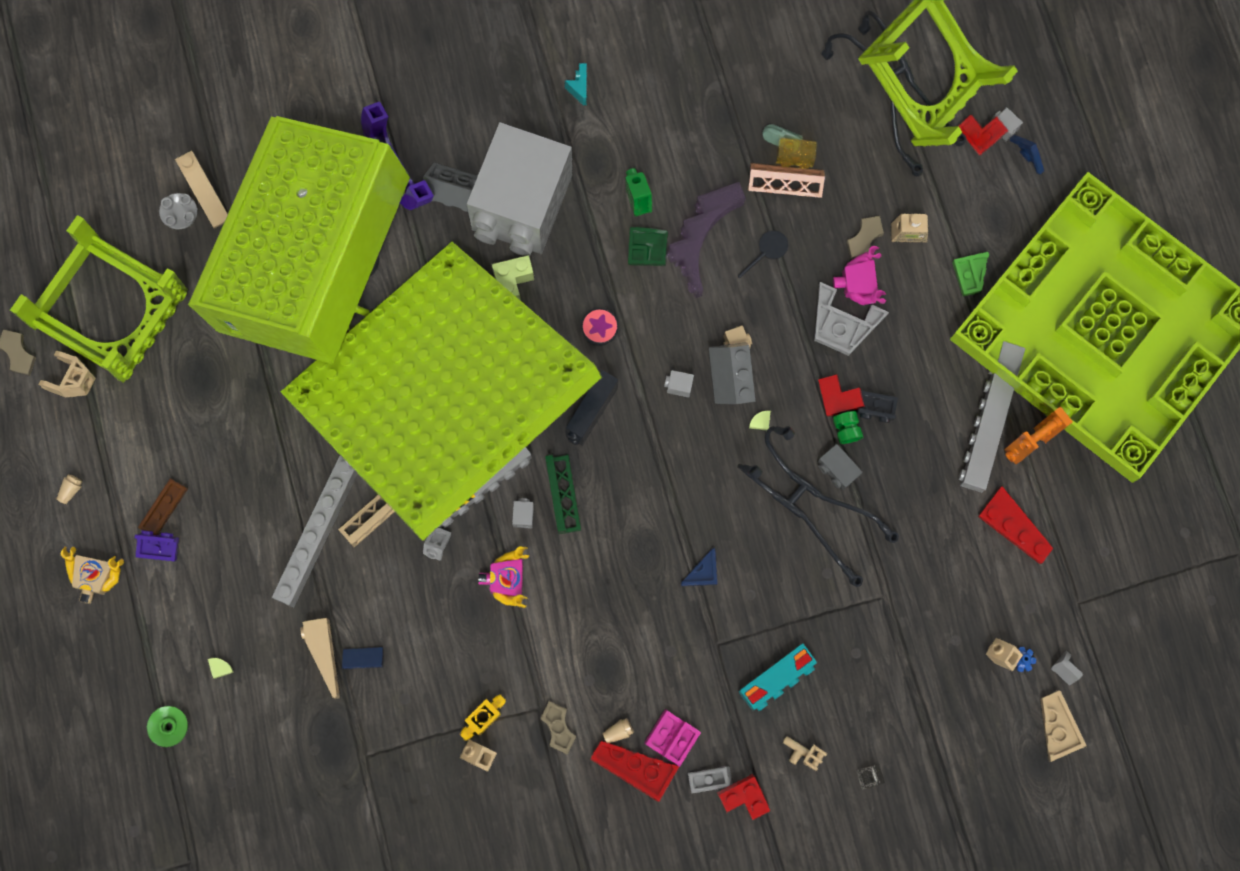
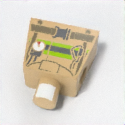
(910, 228)

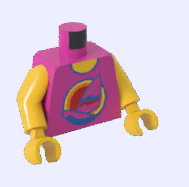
(506, 578)

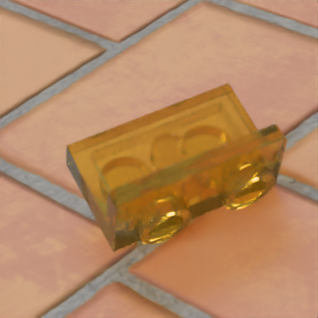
(796, 152)

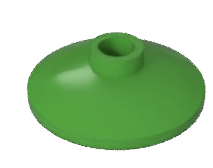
(157, 726)

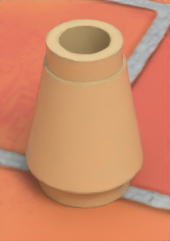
(69, 488)
(618, 731)

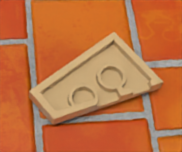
(1060, 727)

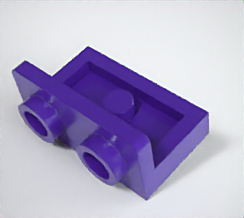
(156, 546)

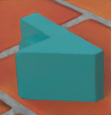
(578, 87)

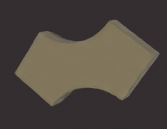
(870, 229)
(19, 359)
(560, 735)

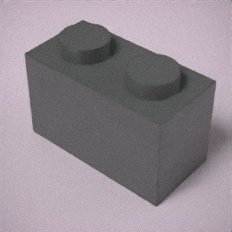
(839, 467)

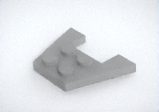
(839, 328)

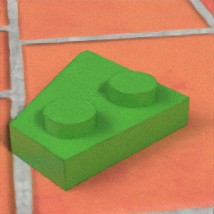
(971, 272)

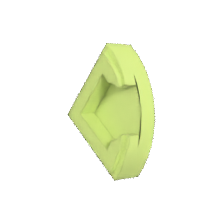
(760, 421)
(219, 667)

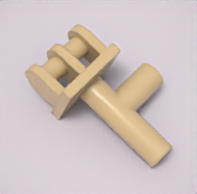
(809, 754)

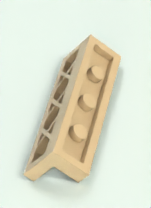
(370, 525)

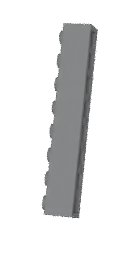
(990, 422)
(315, 533)

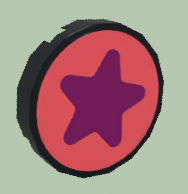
(599, 326)

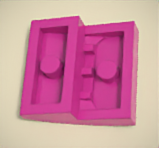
(672, 737)

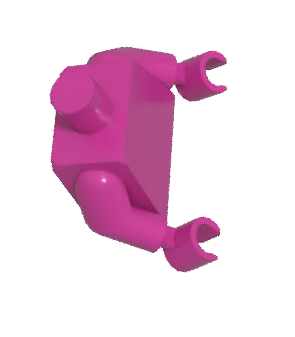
(860, 279)

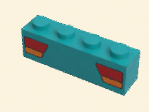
(777, 677)

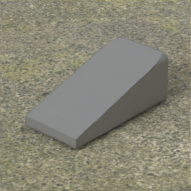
(710, 779)

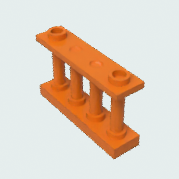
(1044, 431)

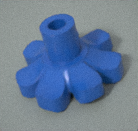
(1025, 660)

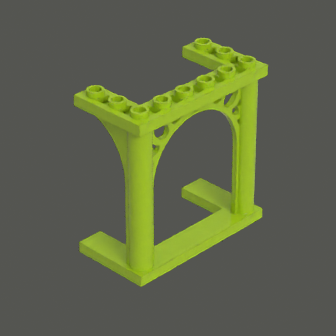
(977, 69)
(89, 242)

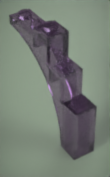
(711, 208)

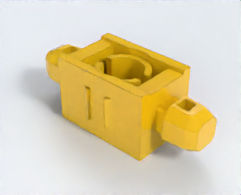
(467, 732)

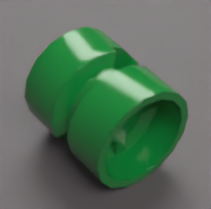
(848, 428)

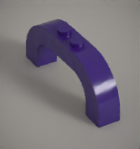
(374, 126)

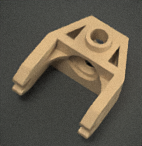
(71, 386)

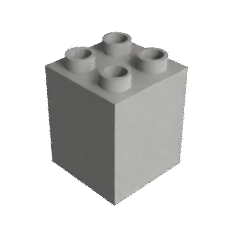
(519, 189)

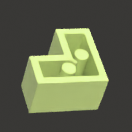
(513, 272)

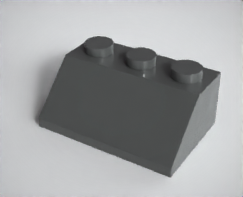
(450, 185)
(732, 373)

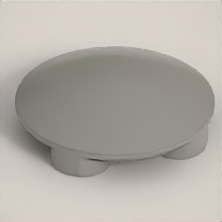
(178, 211)

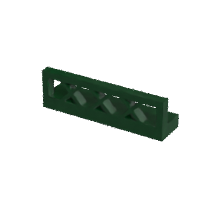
(556, 496)

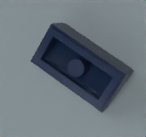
(362, 658)

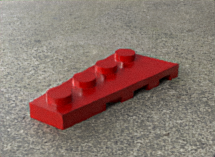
(1013, 524)
(641, 772)

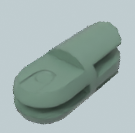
(773, 134)

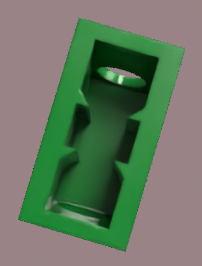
(638, 192)

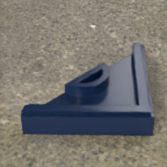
(1029, 152)
(704, 573)

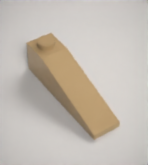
(202, 189)
(319, 641)

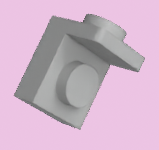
(436, 543)

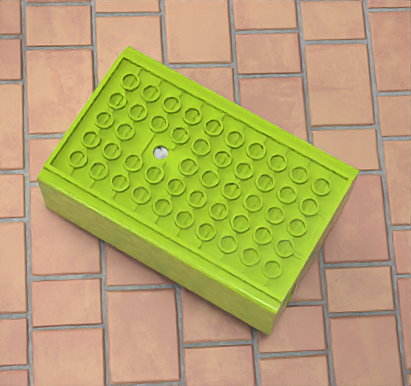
(301, 238)

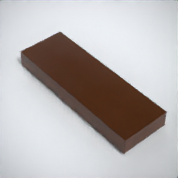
(163, 507)

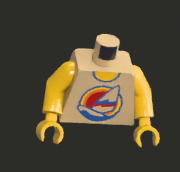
(91, 574)

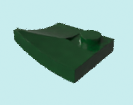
(647, 247)

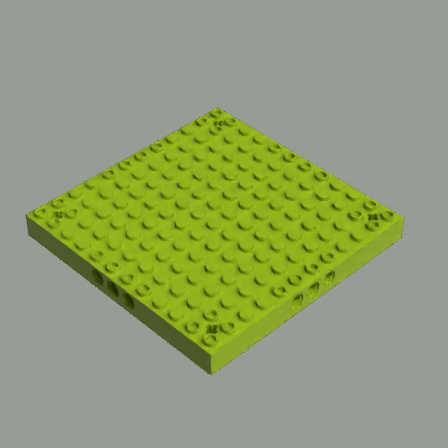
(1111, 324)
(441, 388)

